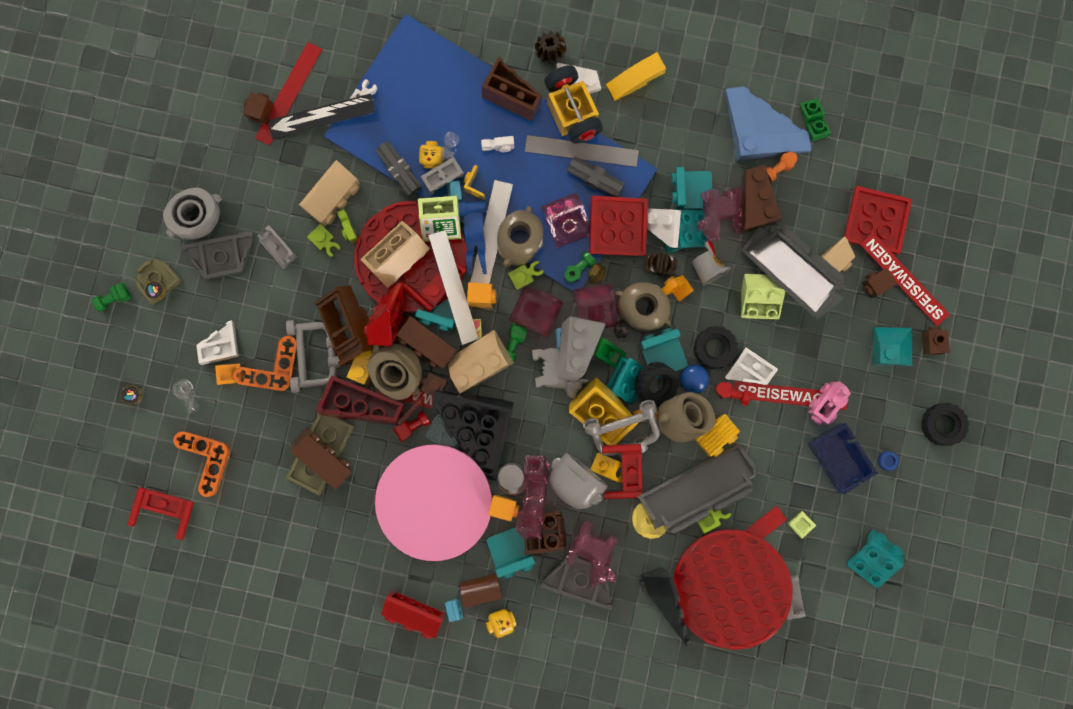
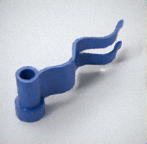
(474, 231)

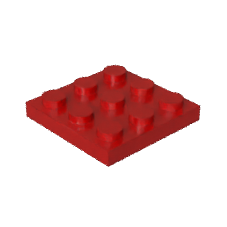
(878, 213)
(618, 226)

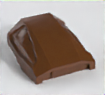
(552, 537)

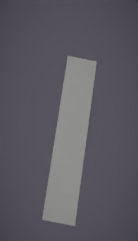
(581, 150)

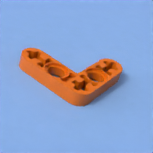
(277, 371)
(209, 452)

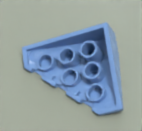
(761, 130)

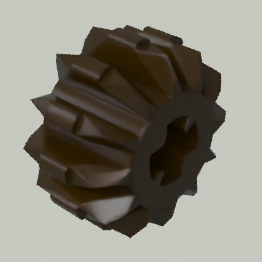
(550, 47)
(660, 264)

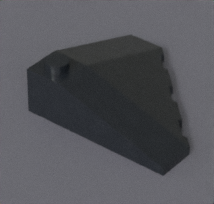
(477, 425)
(663, 592)

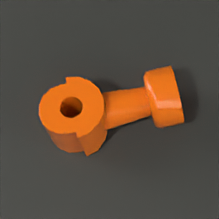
(785, 163)

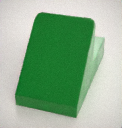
(608, 353)

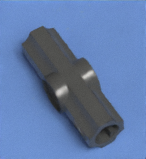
(398, 168)
(595, 177)

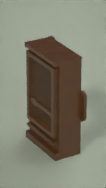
(356, 320)

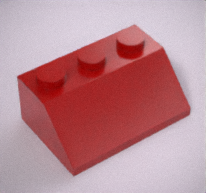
(386, 318)
(412, 614)

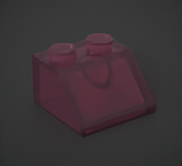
(566, 220)
(596, 304)
(536, 311)

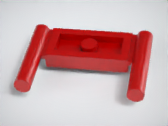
(433, 292)
(630, 471)
(162, 504)

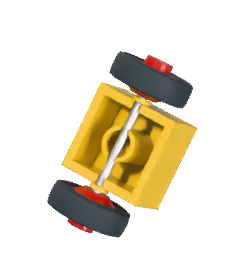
(572, 105)

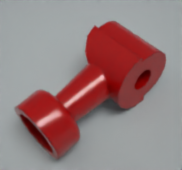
(725, 390)
(405, 430)

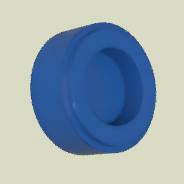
(888, 460)

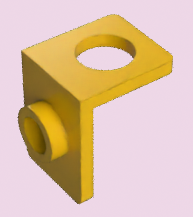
(469, 178)
(607, 467)

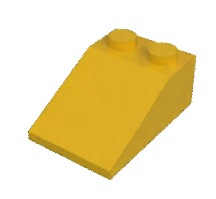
(600, 403)

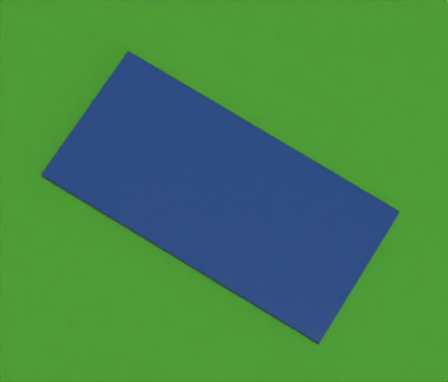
(436, 89)

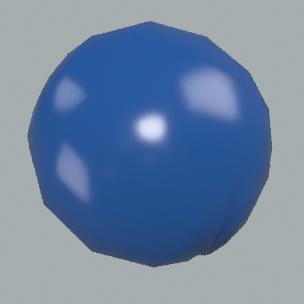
(694, 378)

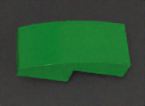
(814, 119)

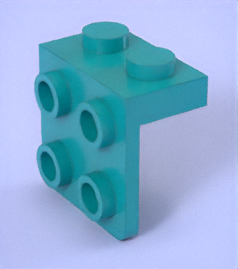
(689, 187)
(689, 234)
(439, 316)
(664, 349)
(508, 553)
(877, 559)

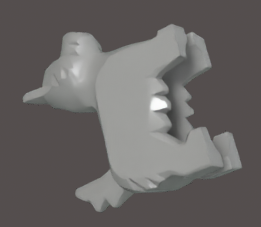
(550, 373)

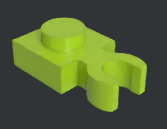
(348, 231)
(323, 239)
(523, 275)
(712, 521)

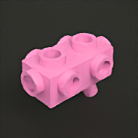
(833, 398)

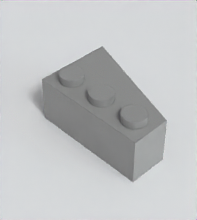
(577, 346)

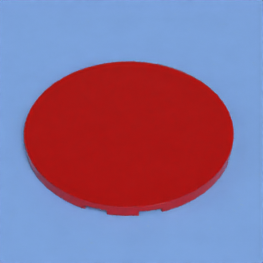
(421, 271)
(733, 589)

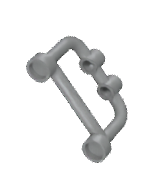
(297, 383)
(648, 412)

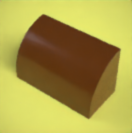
(480, 590)

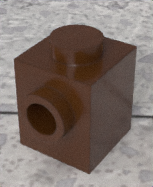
(258, 107)
(878, 283)
(935, 341)
(432, 383)

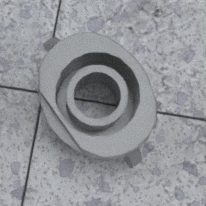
(182, 204)
(576, 482)

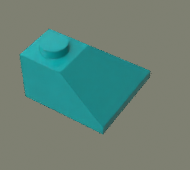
(892, 346)

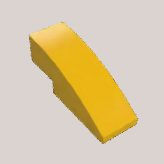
(636, 76)

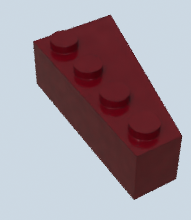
(354, 402)

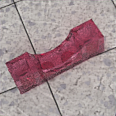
(532, 513)

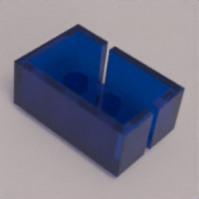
(842, 459)

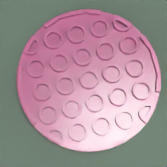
(433, 502)

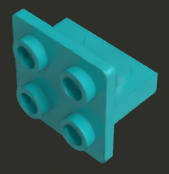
(624, 379)

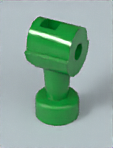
(573, 273)
(117, 293)
(517, 335)

